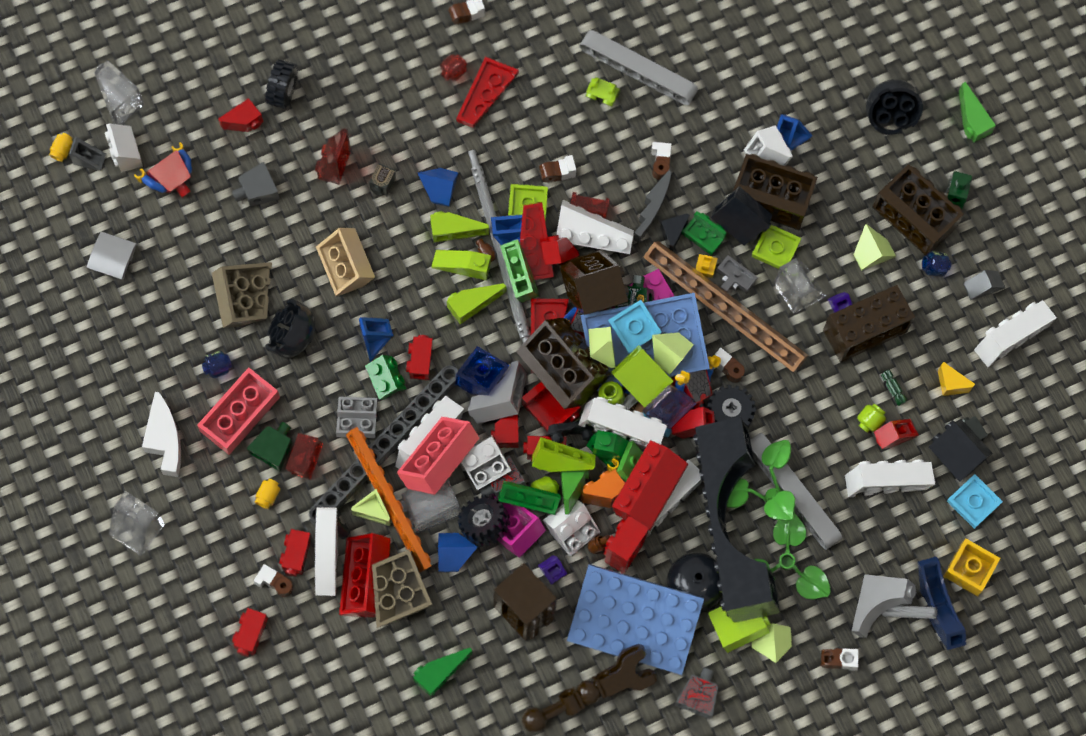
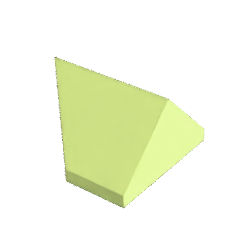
(872, 249)
(602, 346)
(670, 350)
(372, 509)
(775, 643)

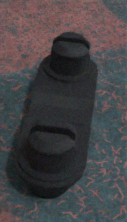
(557, 430)

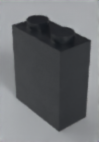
(742, 216)
(959, 449)

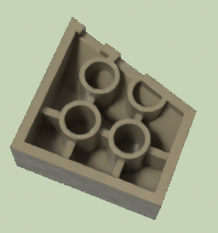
(242, 293)
(398, 589)

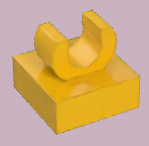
(706, 265)

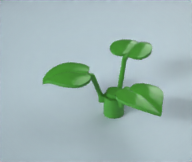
(778, 503)
(813, 582)

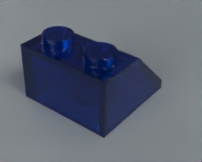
(480, 372)

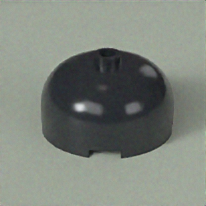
(897, 100)
(300, 333)
(683, 573)

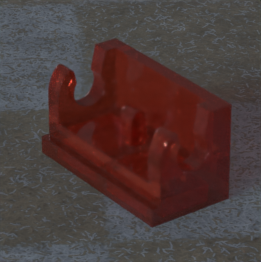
(591, 205)
(304, 456)

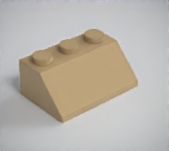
(345, 261)

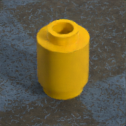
(61, 147)
(267, 493)

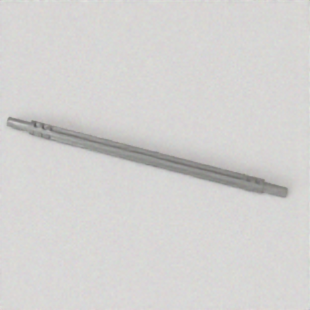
(488, 209)

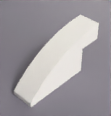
(163, 437)
(326, 551)

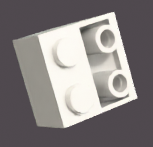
(769, 146)
(123, 147)
(485, 463)
(572, 529)

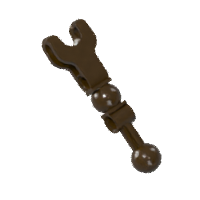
(588, 692)

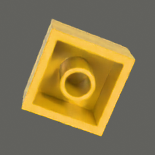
(971, 567)

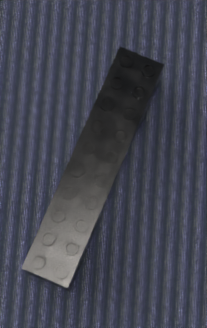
(725, 457)

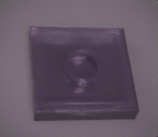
(669, 406)

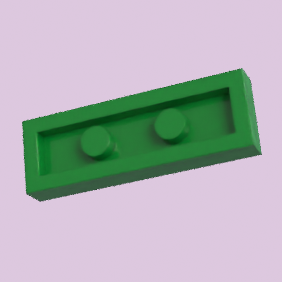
(529, 497)

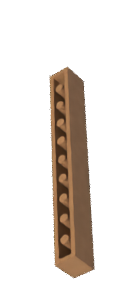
(726, 306)

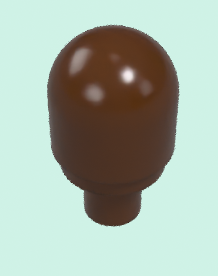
(486, 248)
(597, 544)

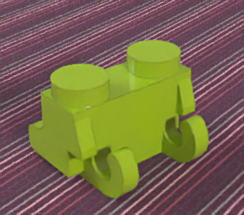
(602, 90)

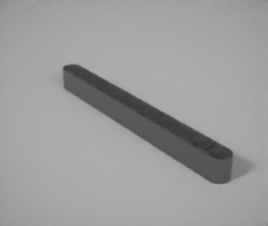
(389, 437)

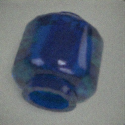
(936, 264)
(216, 364)

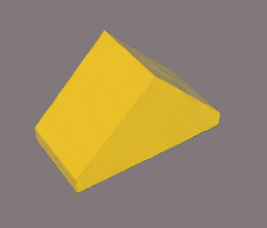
(952, 381)

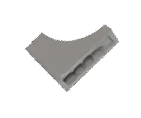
(503, 399)
(877, 596)

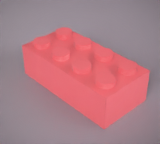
(238, 411)
(438, 455)

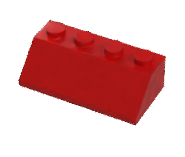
(650, 484)
(357, 582)

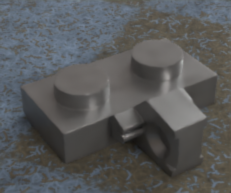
(735, 275)

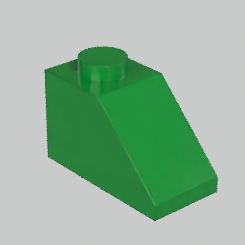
(609, 445)

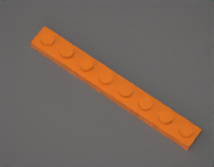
(393, 506)

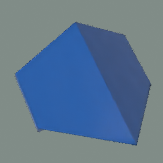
(792, 131)
(439, 185)
(506, 228)
(375, 333)
(453, 551)

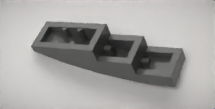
(654, 202)

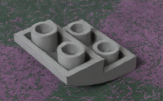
(111, 255)
(355, 413)

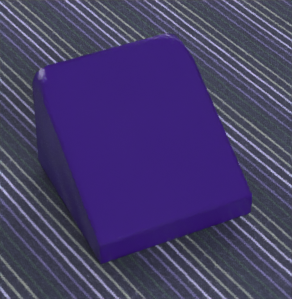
(840, 301)
(552, 569)

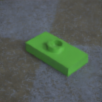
(629, 460)

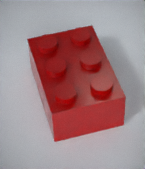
(626, 544)

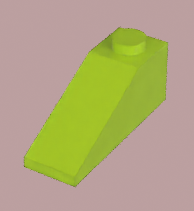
(452, 227)
(463, 263)
(471, 301)
(559, 457)

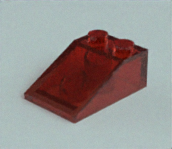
(334, 158)

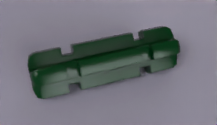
(894, 387)

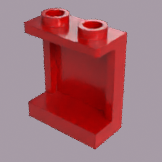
(546, 408)

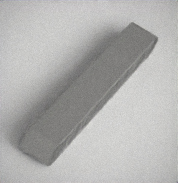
(638, 67)
(805, 505)

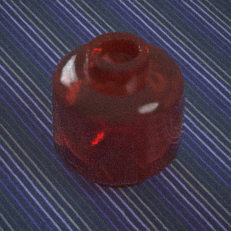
(453, 67)

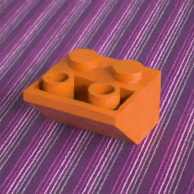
(604, 490)

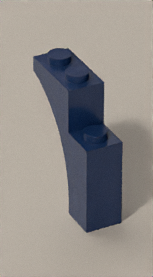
(936, 595)

